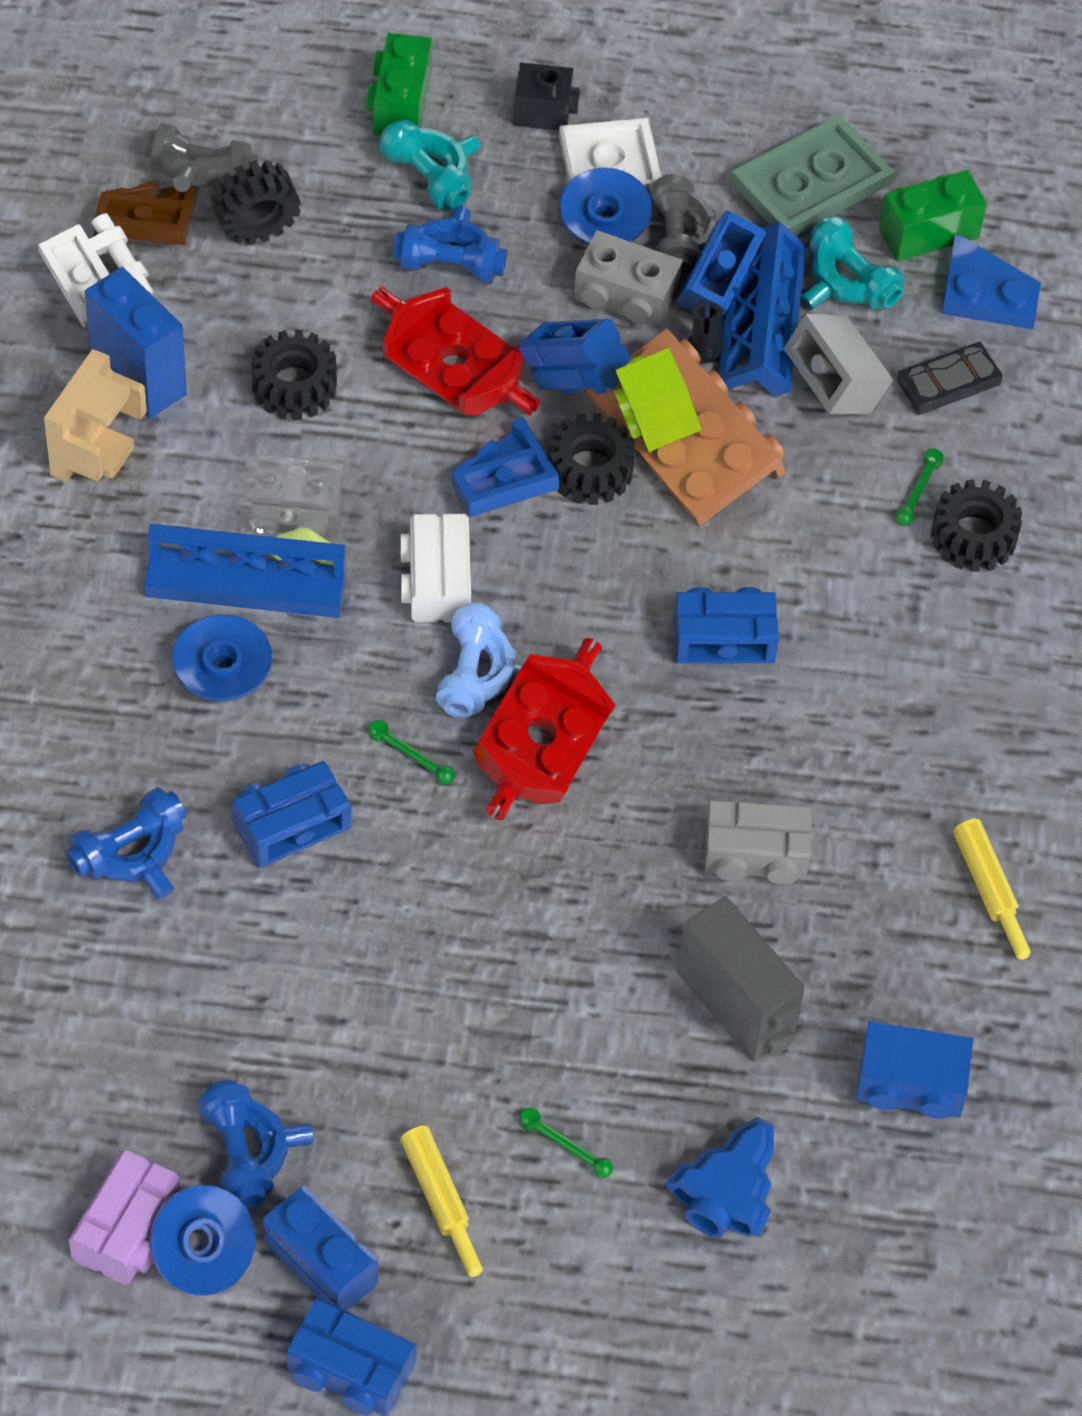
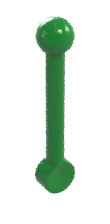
(932, 460)
(380, 732)
(531, 1120)

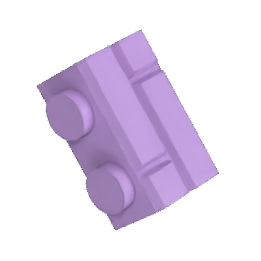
(120, 1218)

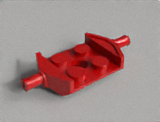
(433, 328)
(562, 700)

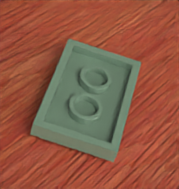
(812, 176)

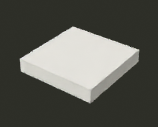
(611, 144)

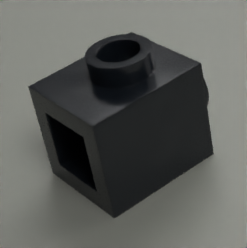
(544, 96)

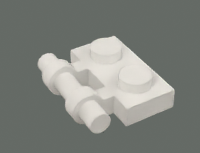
(77, 263)

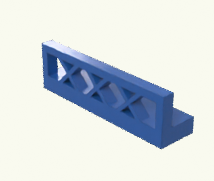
(775, 312)
(245, 576)

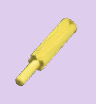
(991, 881)
(440, 1193)

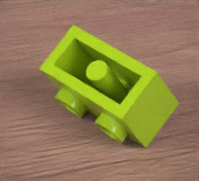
(656, 400)

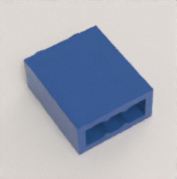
(138, 337)

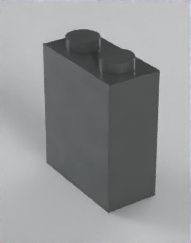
(740, 979)

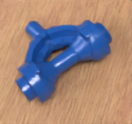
(433, 242)
(97, 855)
(231, 1108)

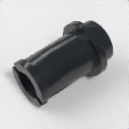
(706, 332)

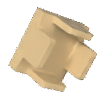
(80, 417)

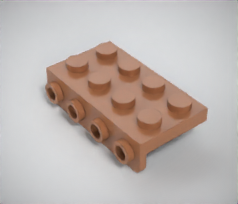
(715, 463)

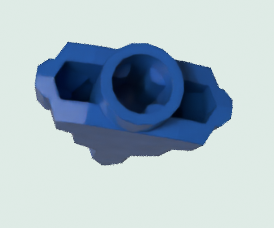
(728, 1183)

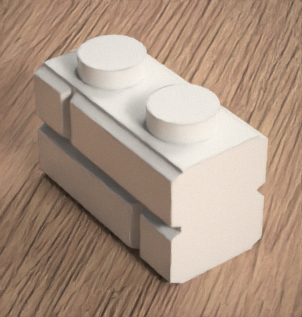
(438, 566)

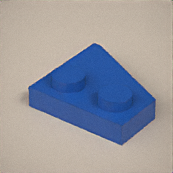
(988, 288)
(505, 472)

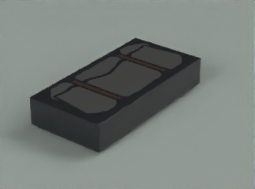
(949, 378)

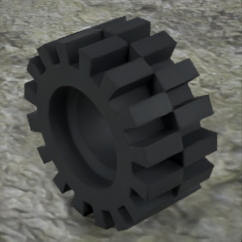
(255, 202)
(291, 353)
(592, 437)
(978, 503)

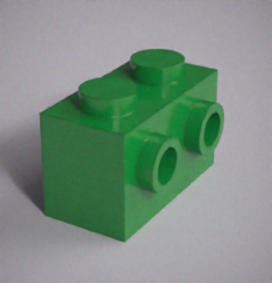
(402, 80)
(931, 214)

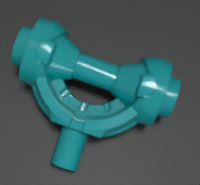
(409, 144)
(876, 284)

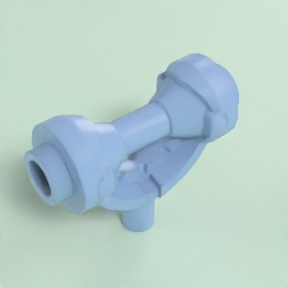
(476, 630)

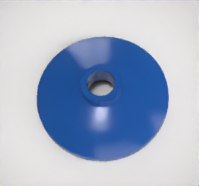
(610, 193)
(222, 641)
(225, 1246)

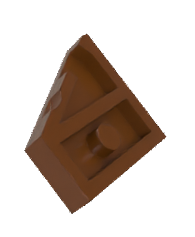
(150, 212)

